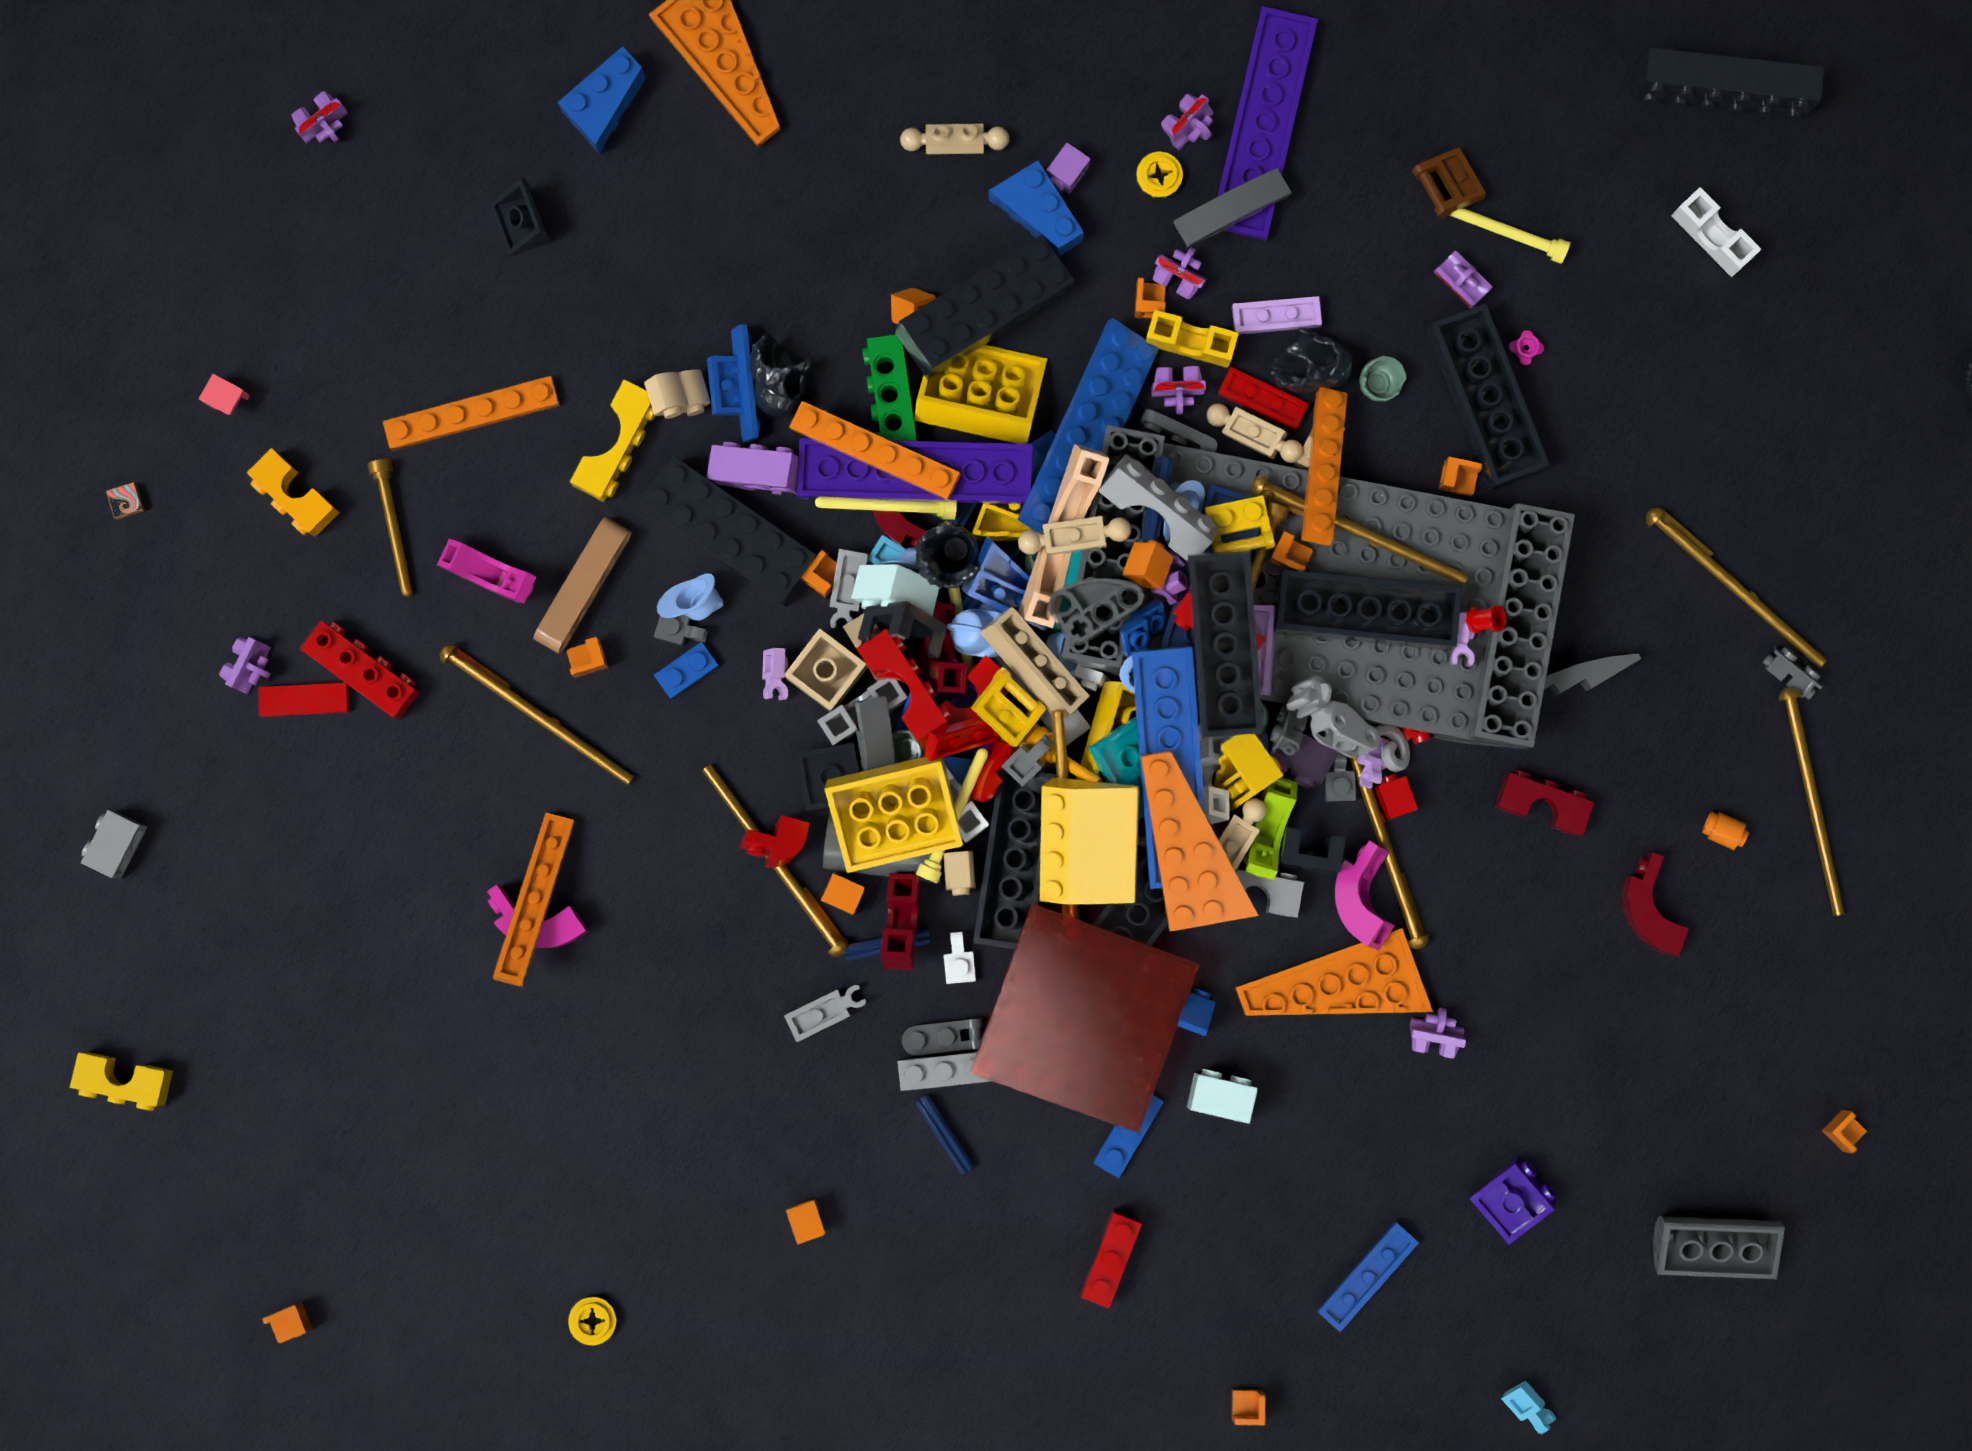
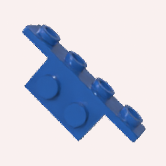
(733, 384)

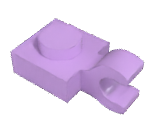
(1463, 637)
(774, 668)
(1373, 766)

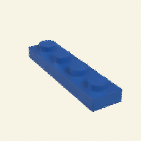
(1367, 1276)

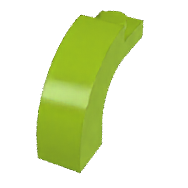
(1264, 851)

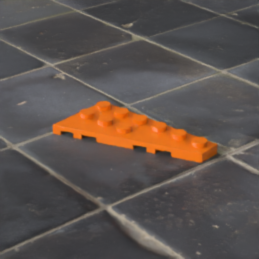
(717, 50)
(1192, 865)
(1342, 983)

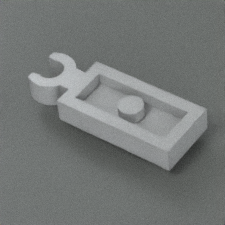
(844, 581)
(821, 1013)

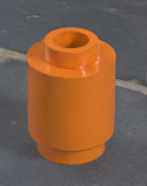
(1725, 830)

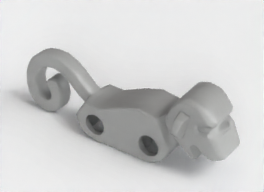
(1344, 727)

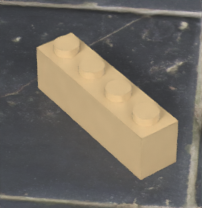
(1034, 663)

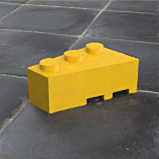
(1000, 522)
(1245, 769)

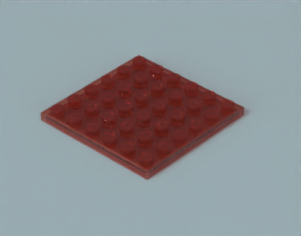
(1084, 1018)

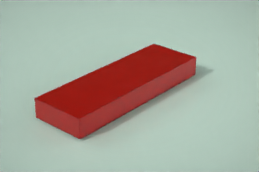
(1263, 398)
(303, 699)
(959, 738)

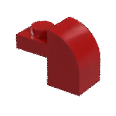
(780, 848)

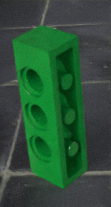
(890, 350)

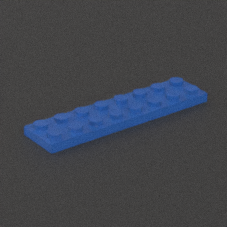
(1101, 399)
(1167, 722)

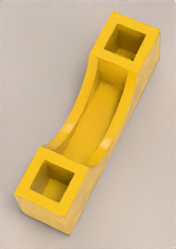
(599, 473)

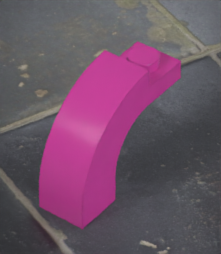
(486, 571)
(1354, 900)
(555, 932)

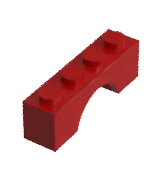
(886, 661)

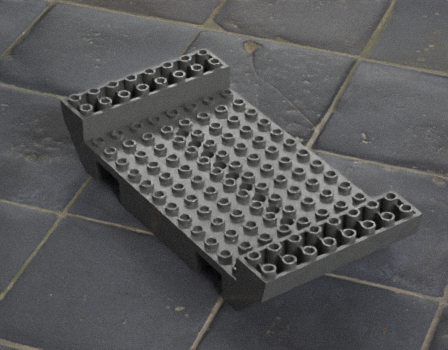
(1509, 558)

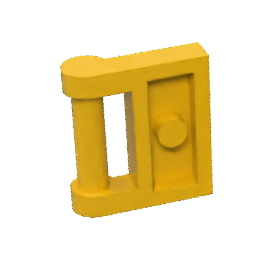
(1240, 517)
(1004, 715)

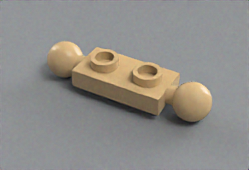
(954, 138)
(1254, 433)
(1074, 535)
(1240, 832)

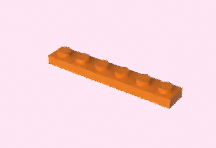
(471, 413)
(875, 450)
(1324, 466)
(533, 900)

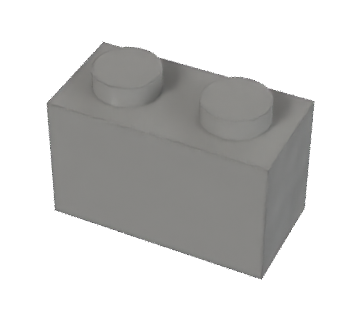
(113, 844)

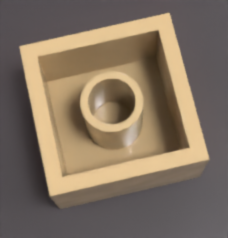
(825, 671)

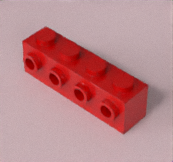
(360, 670)

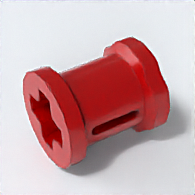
(1486, 619)

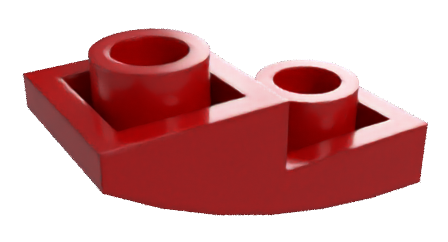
(988, 779)

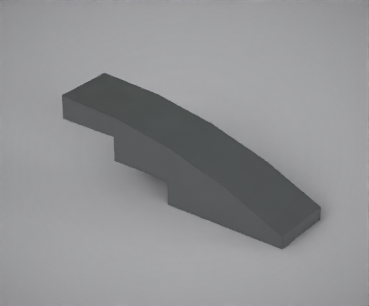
(1232, 207)
(1588, 673)
(874, 734)

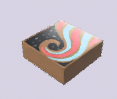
(125, 500)

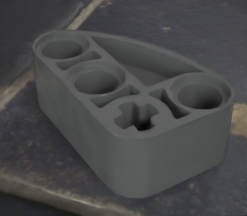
(1085, 599)

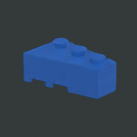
(603, 97)
(1038, 207)
(999, 581)

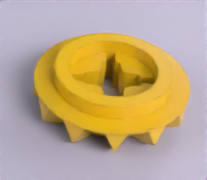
(1166, 164)
(582, 1331)

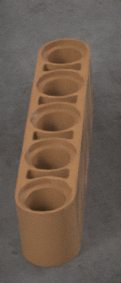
(582, 585)

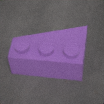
(754, 468)

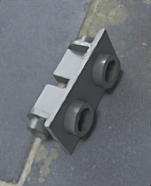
(1785, 663)
(1289, 732)

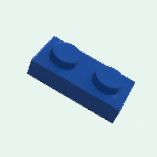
(686, 670)

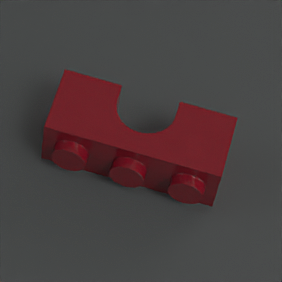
(1569, 809)
(902, 921)

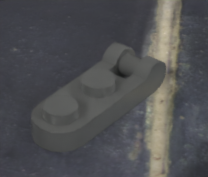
(1180, 434)
(942, 1037)

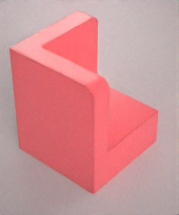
(222, 395)

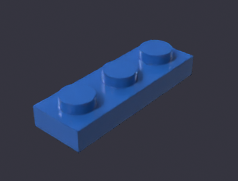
(1123, 1143)

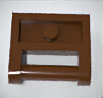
(1457, 178)

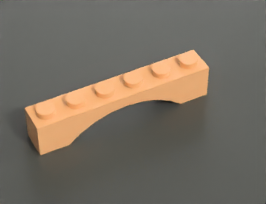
(1076, 492)

